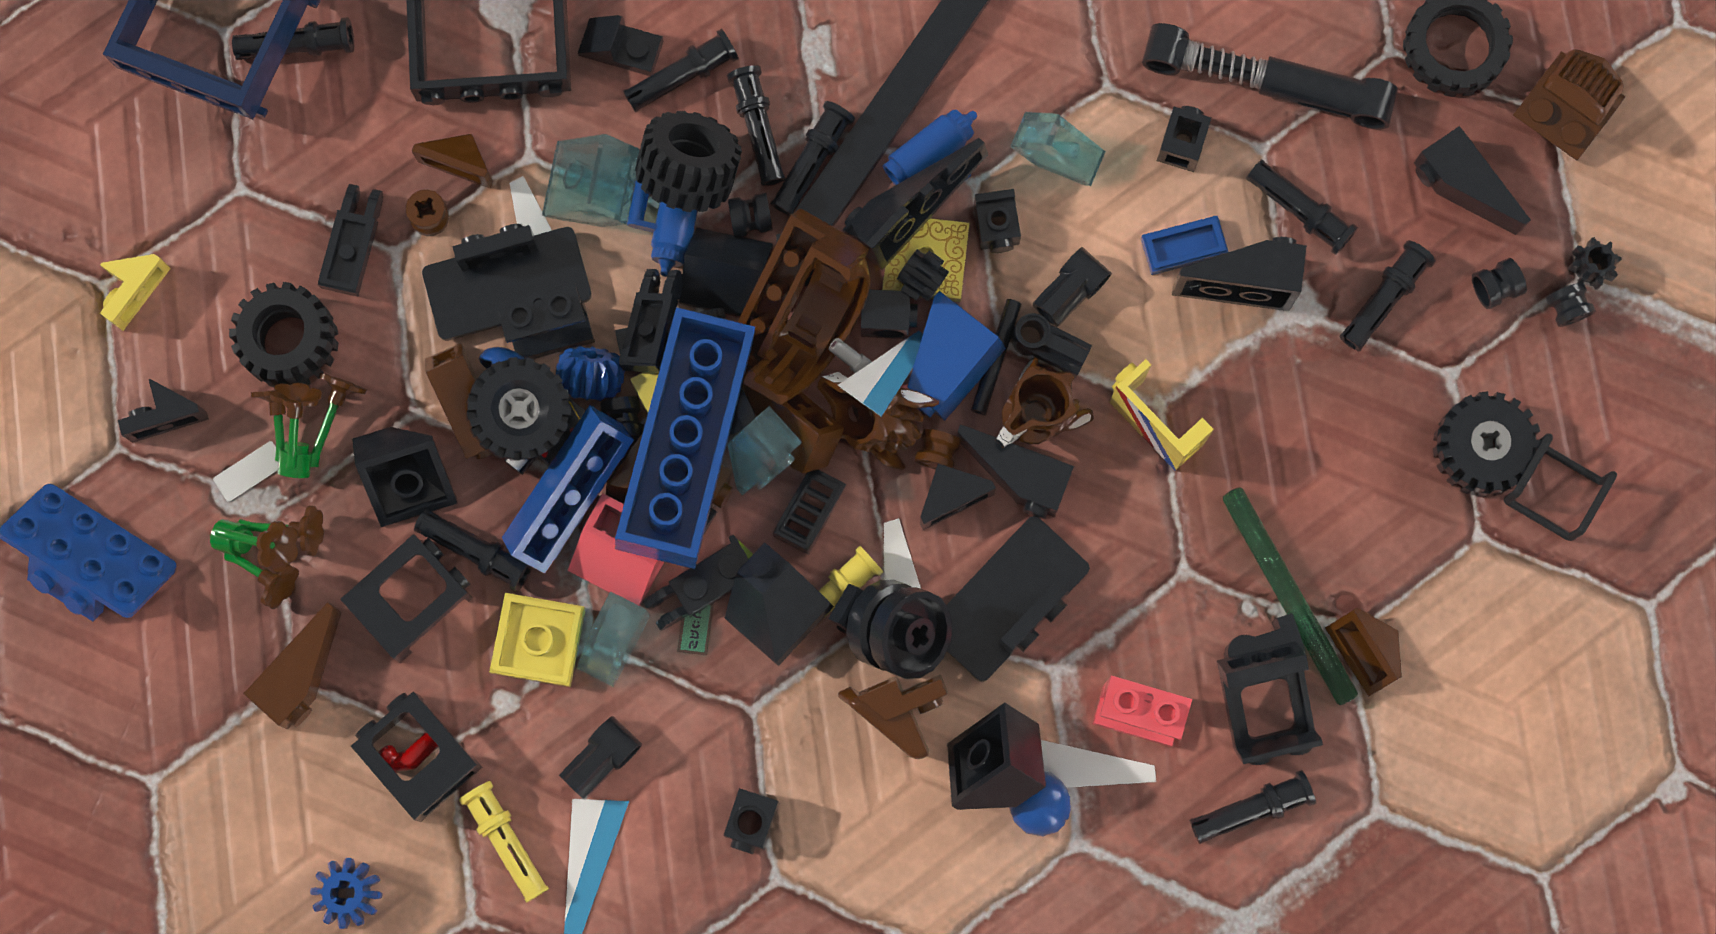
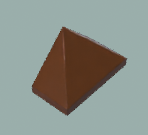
(456, 157)
(1368, 648)

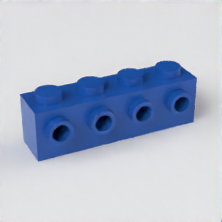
(567, 489)

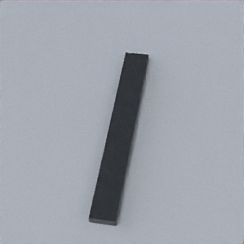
(891, 108)

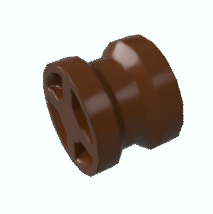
(433, 219)
(937, 449)

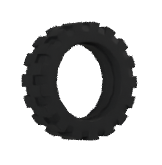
(1453, 81)

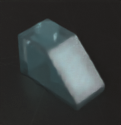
(1057, 147)
(612, 638)

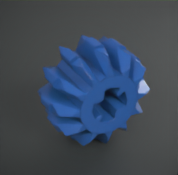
(590, 373)
(353, 906)

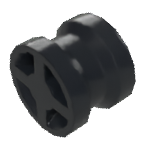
(1570, 304)

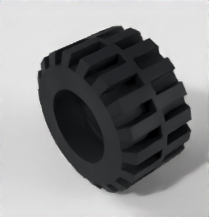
(688, 161)
(266, 310)

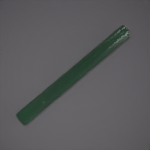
(1290, 596)

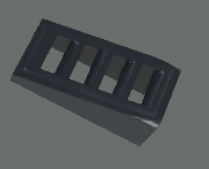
(794, 538)

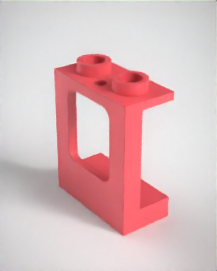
(1131, 711)

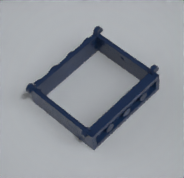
(194, 82)

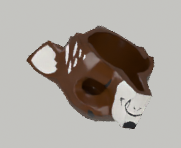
(1040, 407)
(875, 433)

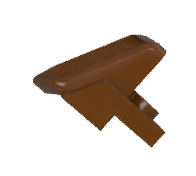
(1573, 101)
(891, 709)

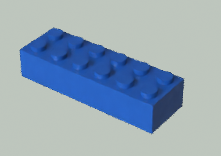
(684, 438)

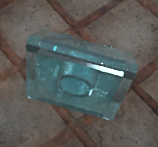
(591, 181)

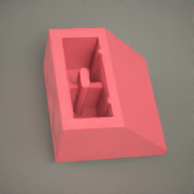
(608, 568)

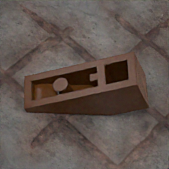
(808, 422)
(295, 675)

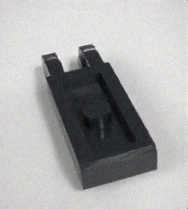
(350, 243)
(650, 322)
(700, 586)

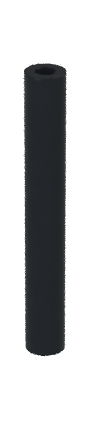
(989, 379)

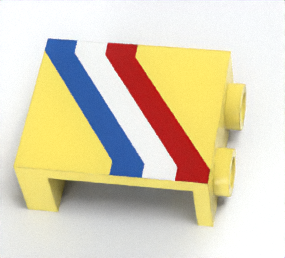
(1148, 425)

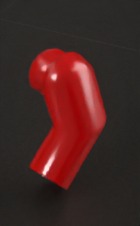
(410, 758)

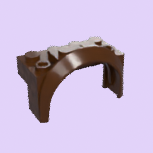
(824, 313)

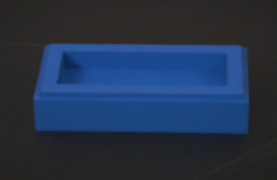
(1184, 245)

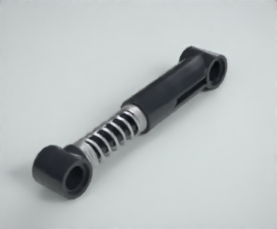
(1365, 101)

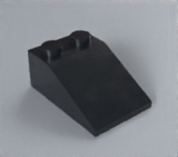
(1254, 276)

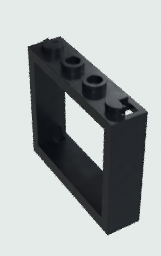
(476, 88)

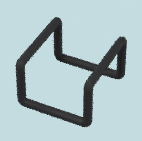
(1607, 482)

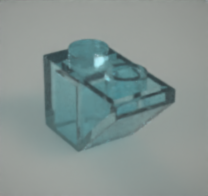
(761, 451)

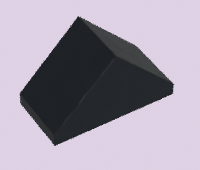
(952, 493)

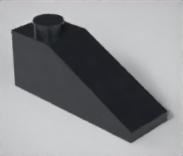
(1465, 178)
(1024, 474)

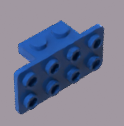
(84, 555)

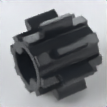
(1600, 254)
(922, 275)

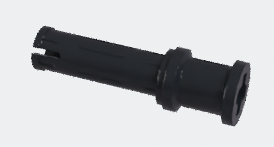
(312, 39)
(696, 63)
(753, 107)
(820, 143)
(1315, 216)
(1396, 282)
(488, 556)
(1269, 802)

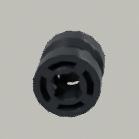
(741, 216)
(1499, 283)
(625, 411)

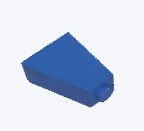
(952, 356)

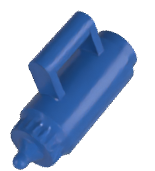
(930, 145)
(670, 231)

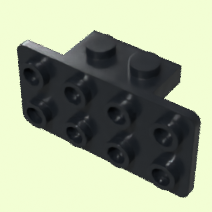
(500, 269)
(1012, 597)

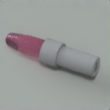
(848, 355)

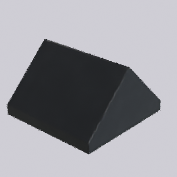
(722, 270)

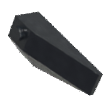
(901, 211)

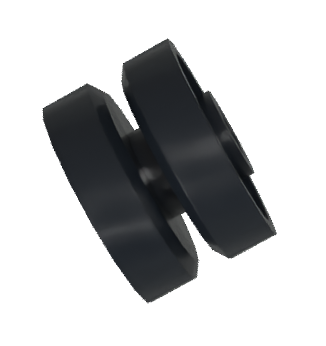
(899, 629)

